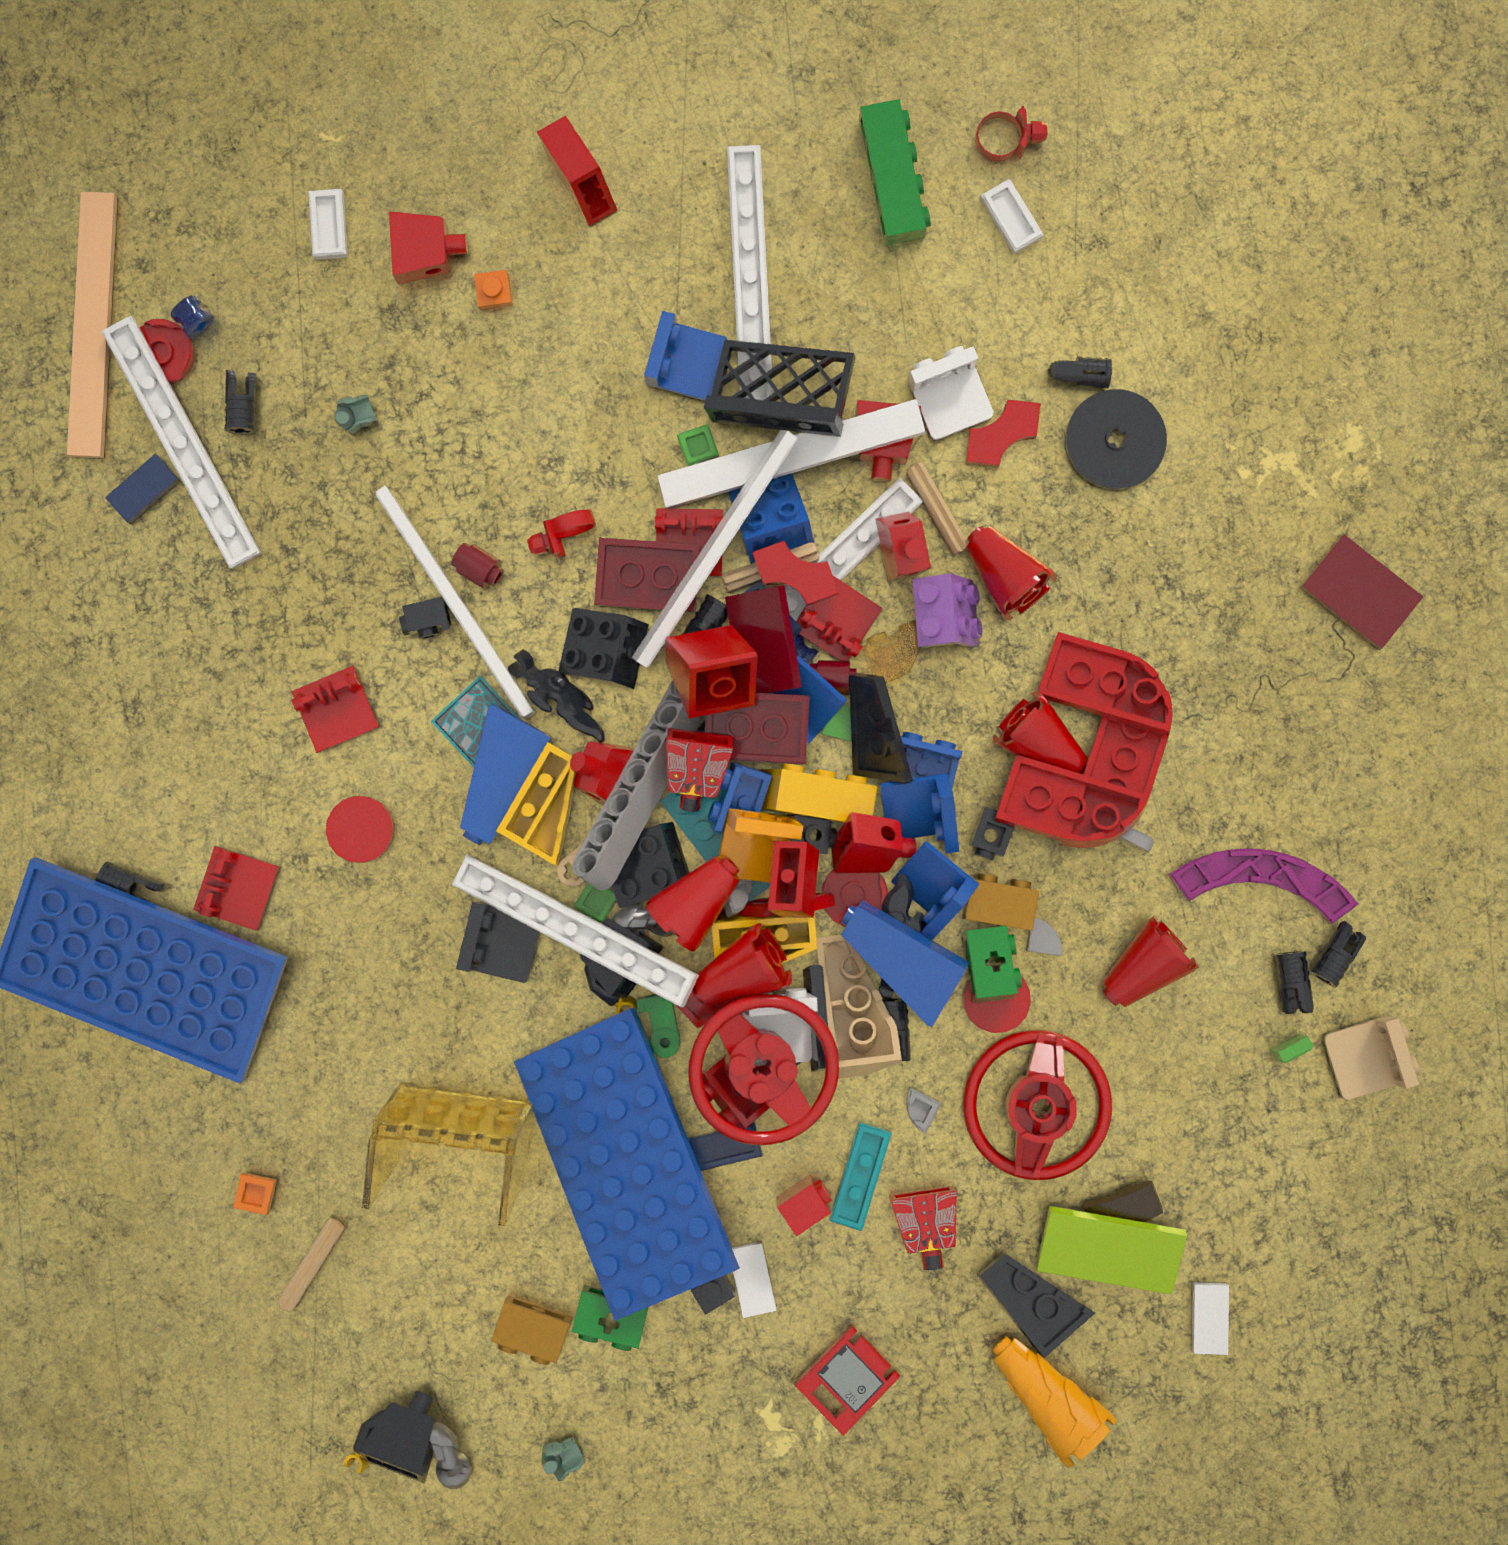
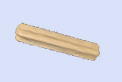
(937, 508)
(750, 574)
(310, 1265)

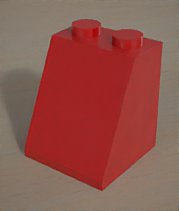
(712, 670)

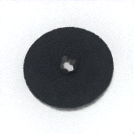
(1129, 417)

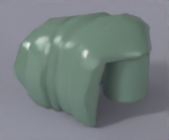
(354, 413)
(561, 1458)

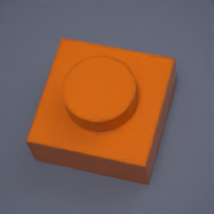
(493, 289)
(254, 1193)

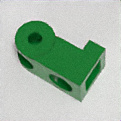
(663, 1022)

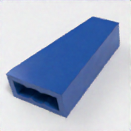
(501, 767)
(905, 959)

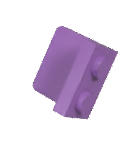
(946, 611)

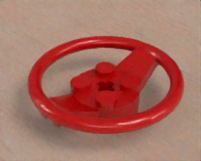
(776, 1081)
(1042, 1081)

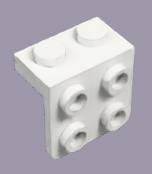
(950, 393)
(786, 1024)

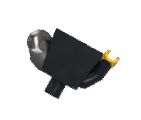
(608, 984)
(405, 1442)

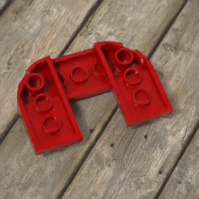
(1123, 759)

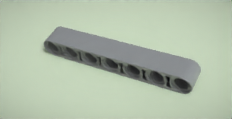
(632, 797)

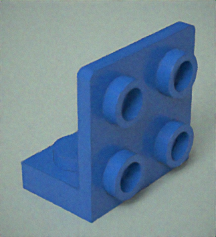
(683, 358)
(776, 517)
(824, 699)
(923, 808)
(937, 887)

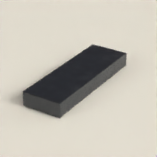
(814, 984)

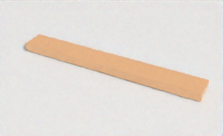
(92, 316)

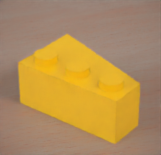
(818, 794)
(542, 806)
(794, 935)

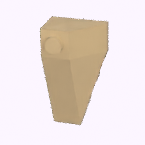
(855, 1011)

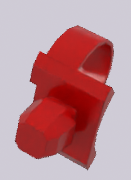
(1034, 132)
(558, 528)

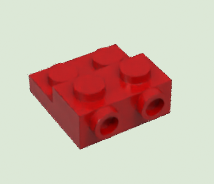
(734, 1107)

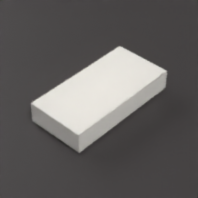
(1011, 216)
(328, 224)
(753, 1280)
(1210, 1318)

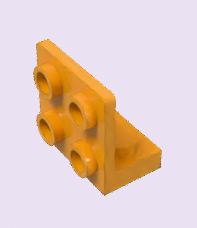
(750, 840)

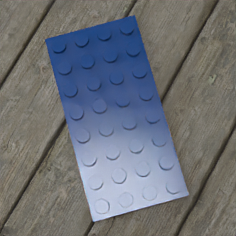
(138, 970)
(626, 1164)

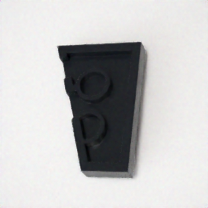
(874, 731)
(1033, 1304)

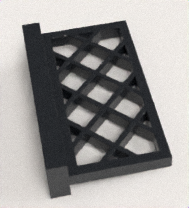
(780, 415)

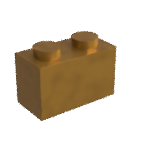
(1002, 904)
(531, 1330)

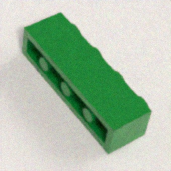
(893, 172)

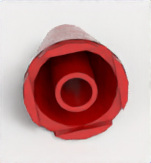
(1009, 572)
(1039, 734)
(695, 901)
(1148, 965)
(744, 969)

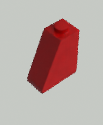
(577, 170)

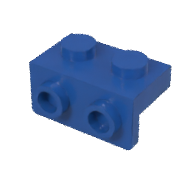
(929, 758)
(742, 790)

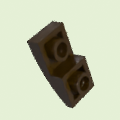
(1132, 1202)

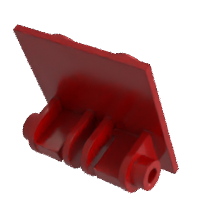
(688, 527)
(839, 622)
(334, 709)
(235, 888)

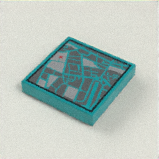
(465, 717)

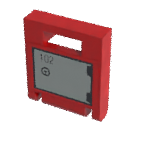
(851, 1376)

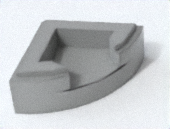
(738, 898)
(1044, 939)
(921, 1109)

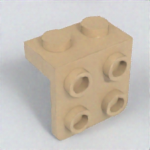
(1371, 1057)

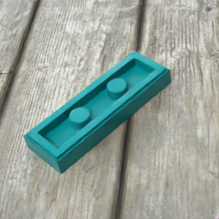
(860, 1176)

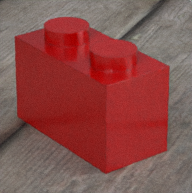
(793, 879)
(804, 1204)

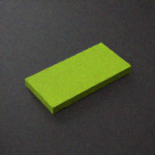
(1111, 1250)

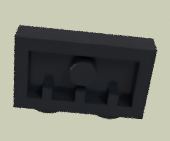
(602, 647)
(651, 866)
(497, 944)

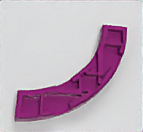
(1268, 868)

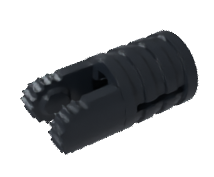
(1073, 371)
(240, 407)
(709, 616)
(125, 880)
(1338, 954)
(1294, 982)
(898, 1010)

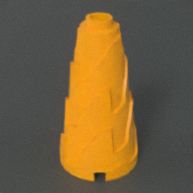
(1056, 1404)

